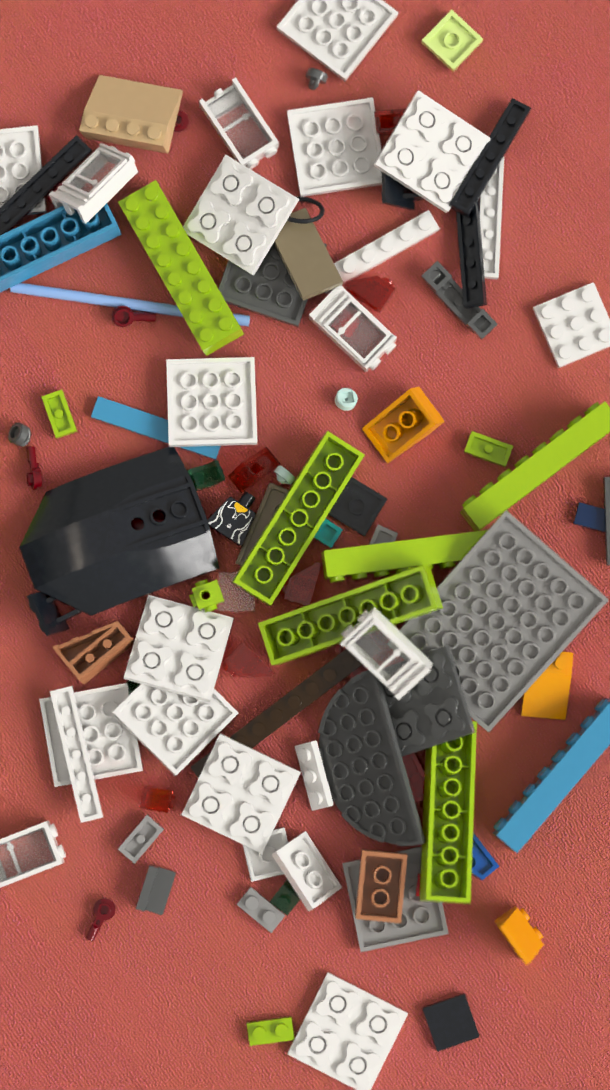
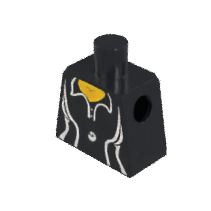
(234, 518)

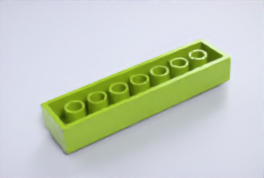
(181, 268)
(533, 471)
(298, 518)
(397, 556)
(322, 623)
(448, 821)

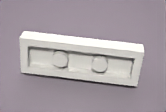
(314, 775)

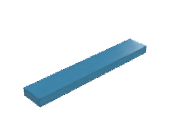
(142, 423)

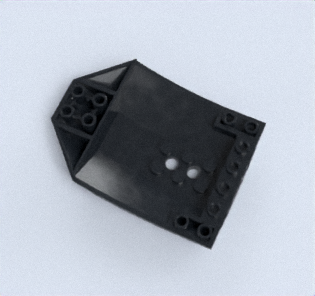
(91, 555)

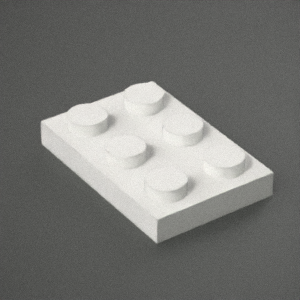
(307, 871)

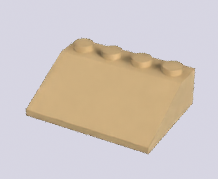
(131, 114)

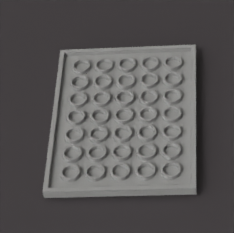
(505, 616)

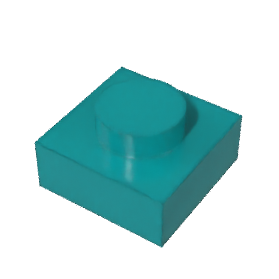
(328, 533)

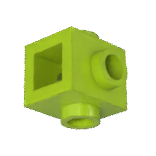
(215, 595)

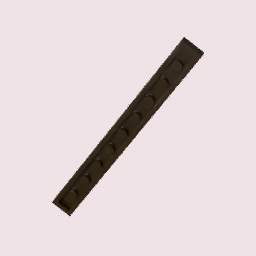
(292, 703)

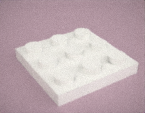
(574, 324)

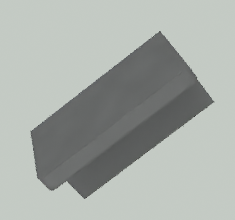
(156, 889)

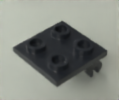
(396, 194)
(48, 614)

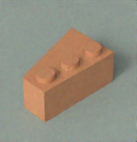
(95, 650)

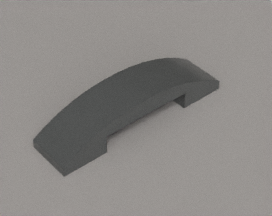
(451, 295)

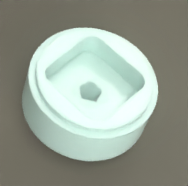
(346, 399)
(284, 475)

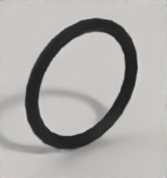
(310, 220)

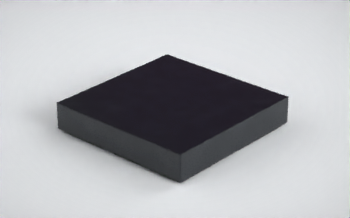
(357, 506)
(450, 1022)

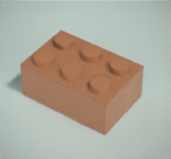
(381, 886)

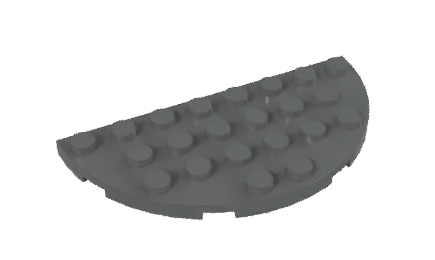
(367, 764)

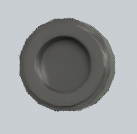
(316, 77)
(19, 434)

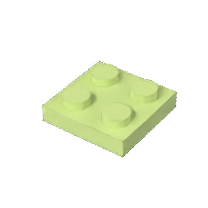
(452, 40)

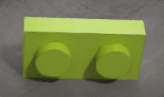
(59, 414)
(488, 449)
(270, 1031)

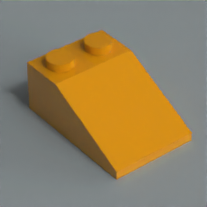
(403, 424)
(550, 692)
(519, 934)

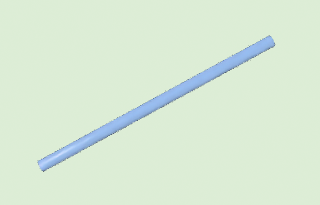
(107, 300)

